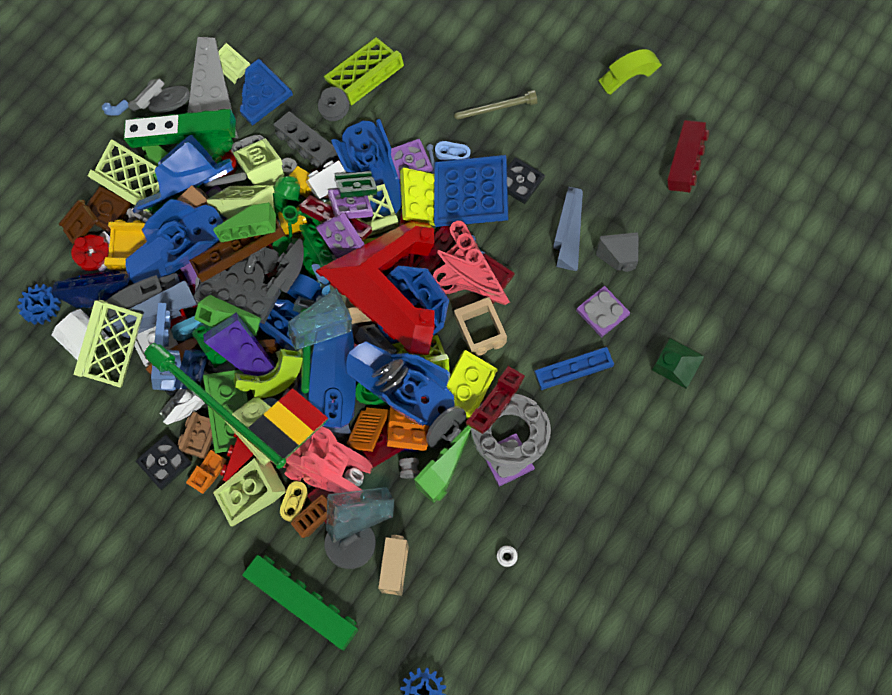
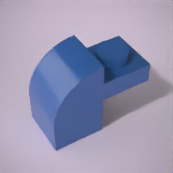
(305, 287)

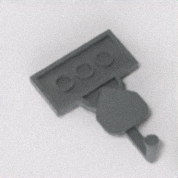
(244, 284)

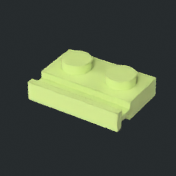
(232, 63)

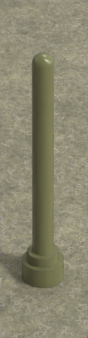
(529, 98)

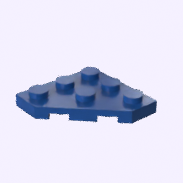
(261, 92)

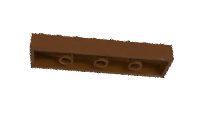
(231, 252)

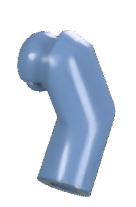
(115, 110)

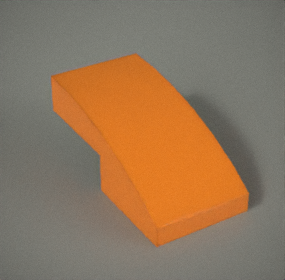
(207, 472)

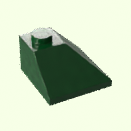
(678, 363)

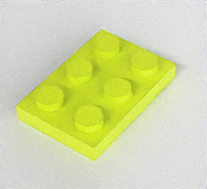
(417, 195)
(470, 381)

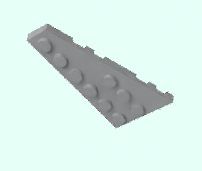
(208, 82)

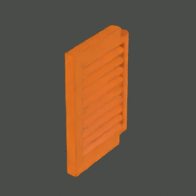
(367, 429)

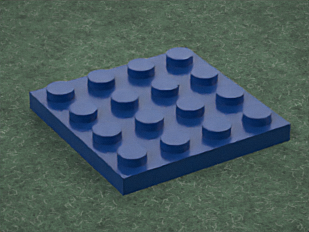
(471, 191)

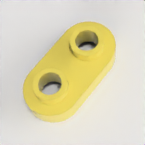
(293, 501)

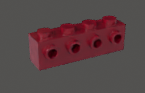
(687, 156)

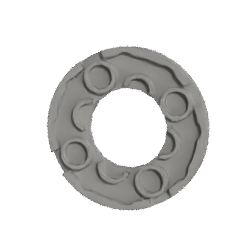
(529, 450)

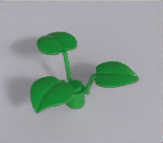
(291, 216)

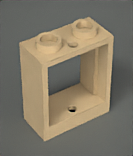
(473, 310)
(393, 565)

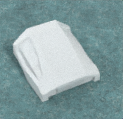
(71, 332)
(181, 406)

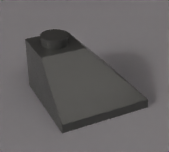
(619, 251)

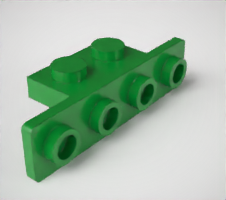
(314, 249)

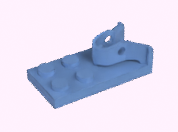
(162, 337)

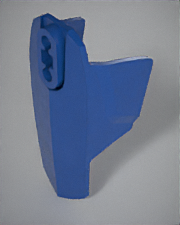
(375, 159)
(181, 168)
(173, 239)
(330, 378)
(421, 380)

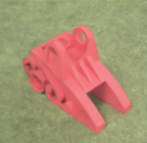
(463, 273)
(323, 462)

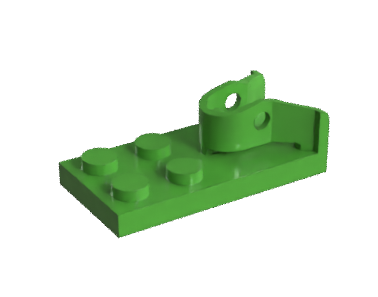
(223, 390)

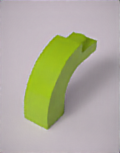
(628, 66)
(275, 381)

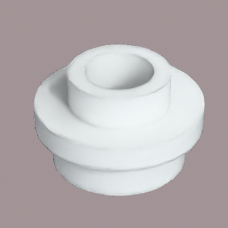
(355, 476)
(507, 549)

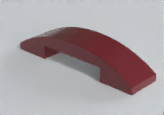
(497, 401)

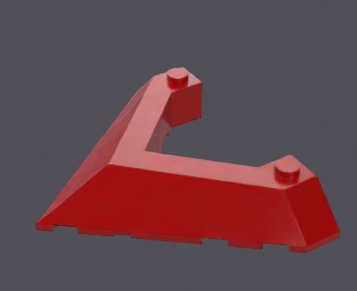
(367, 288)

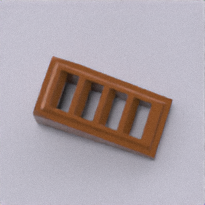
(311, 527)

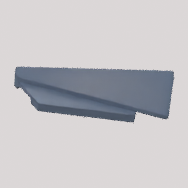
(568, 231)
(176, 298)

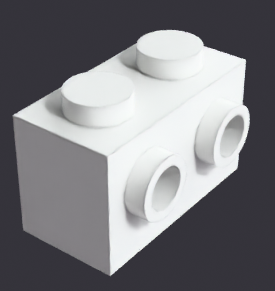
(325, 180)

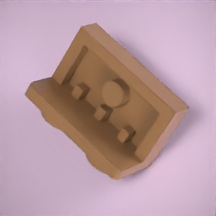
(197, 436)

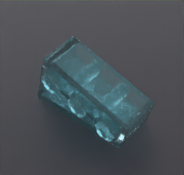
(320, 321)
(357, 511)

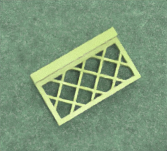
(118, 186)
(383, 223)
(92, 338)

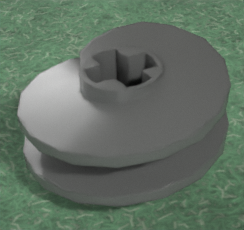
(333, 104)
(392, 373)

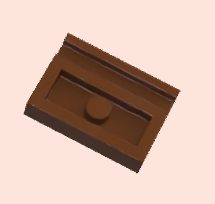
(78, 221)

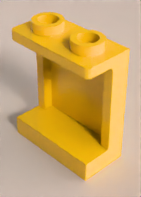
(124, 241)

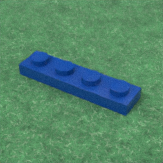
(573, 368)

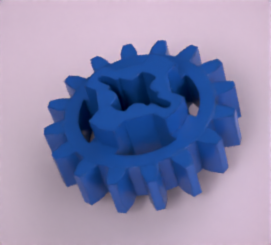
(36, 313)
(425, 677)

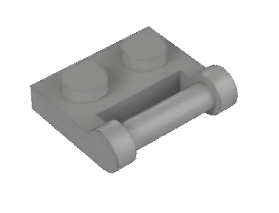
(142, 100)

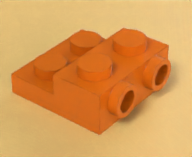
(405, 433)

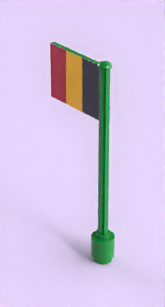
(275, 433)

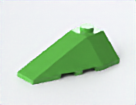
(437, 475)

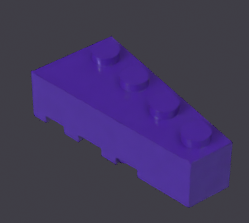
(239, 346)

